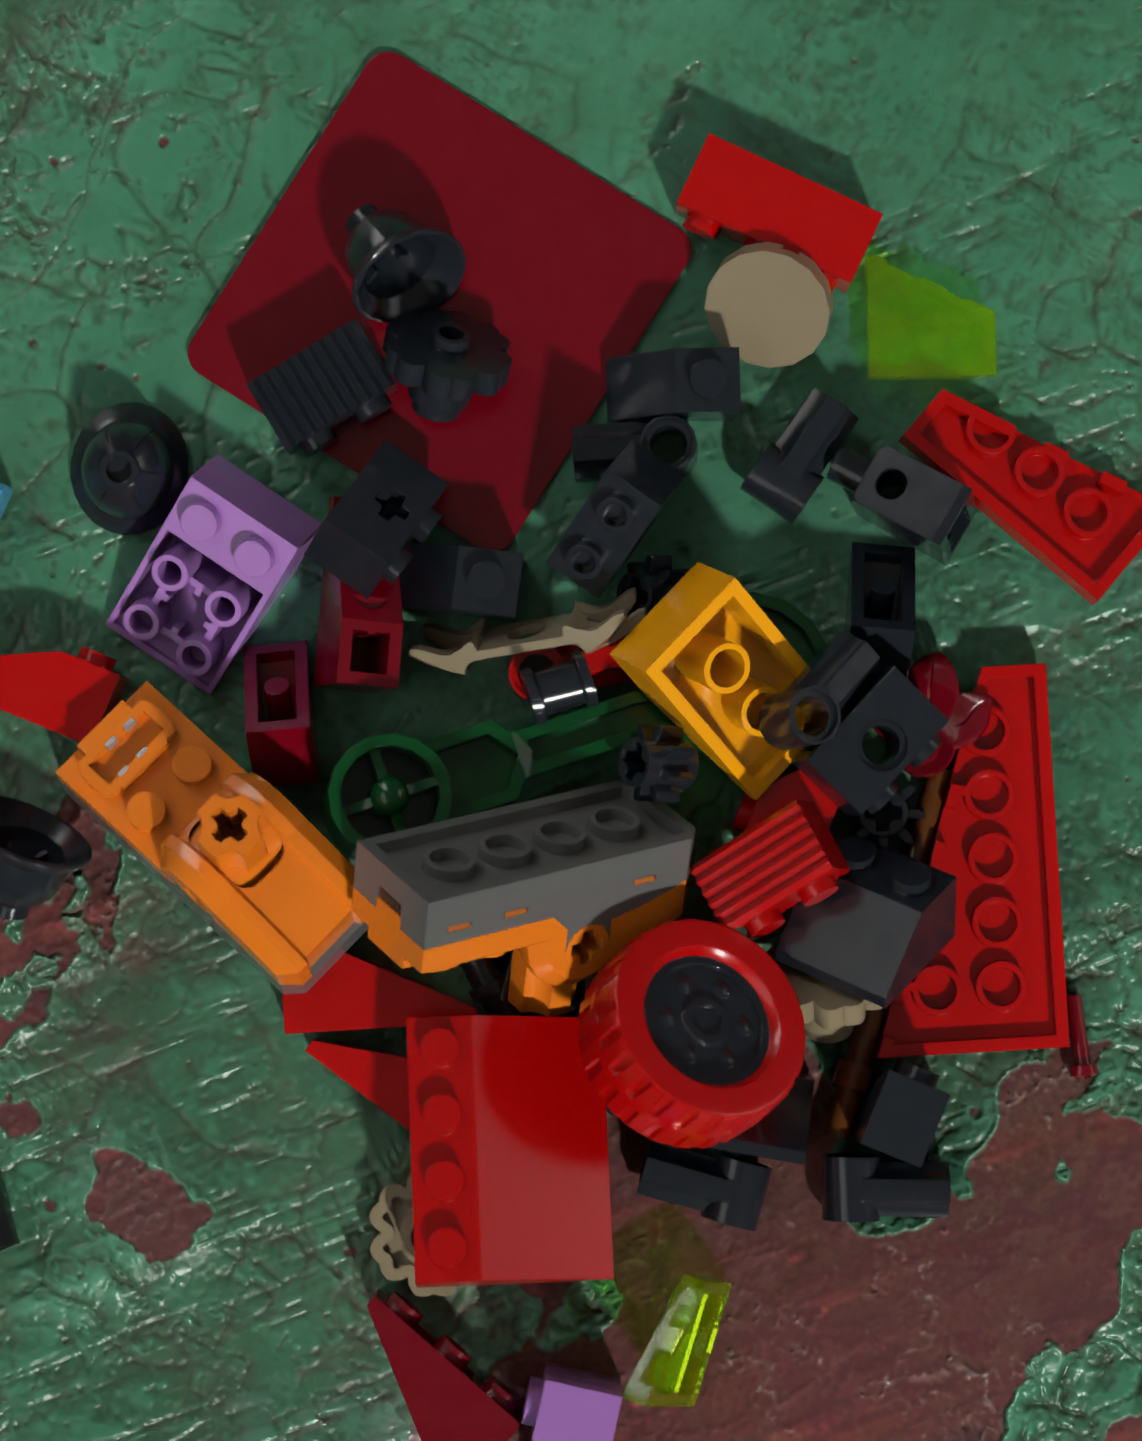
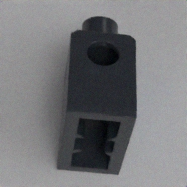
(926, 516)

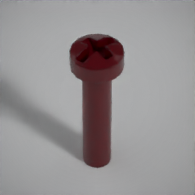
(1083, 1066)

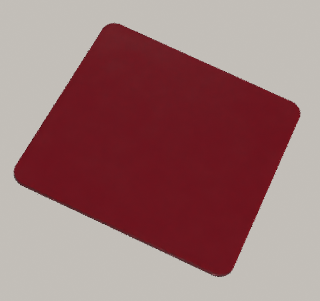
(549, 263)

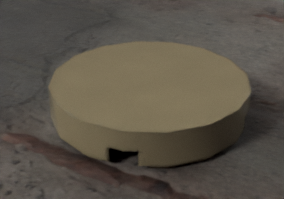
(769, 304)

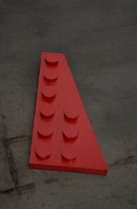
(1005, 967)

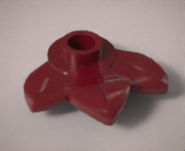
(966, 712)

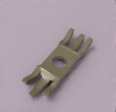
(585, 627)

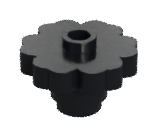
(445, 360)

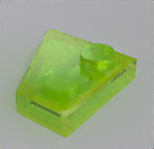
(923, 330)
(680, 1346)

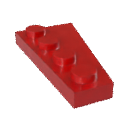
(1053, 506)

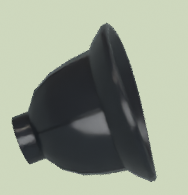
(400, 264)
(129, 468)
(35, 856)

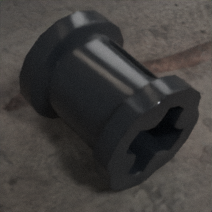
(559, 687)

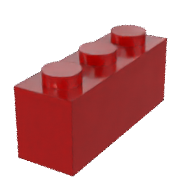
(763, 202)

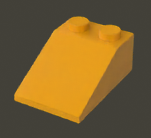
(710, 667)

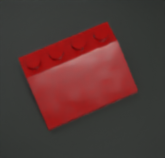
(506, 1153)

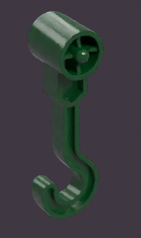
(408, 783)

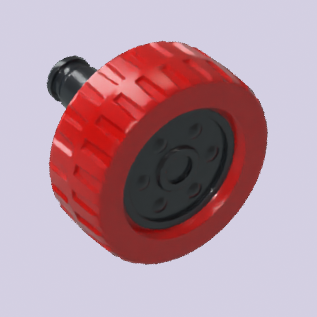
(691, 1034)

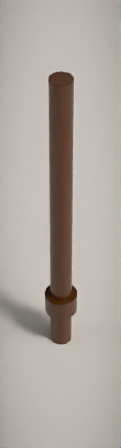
(854, 1073)

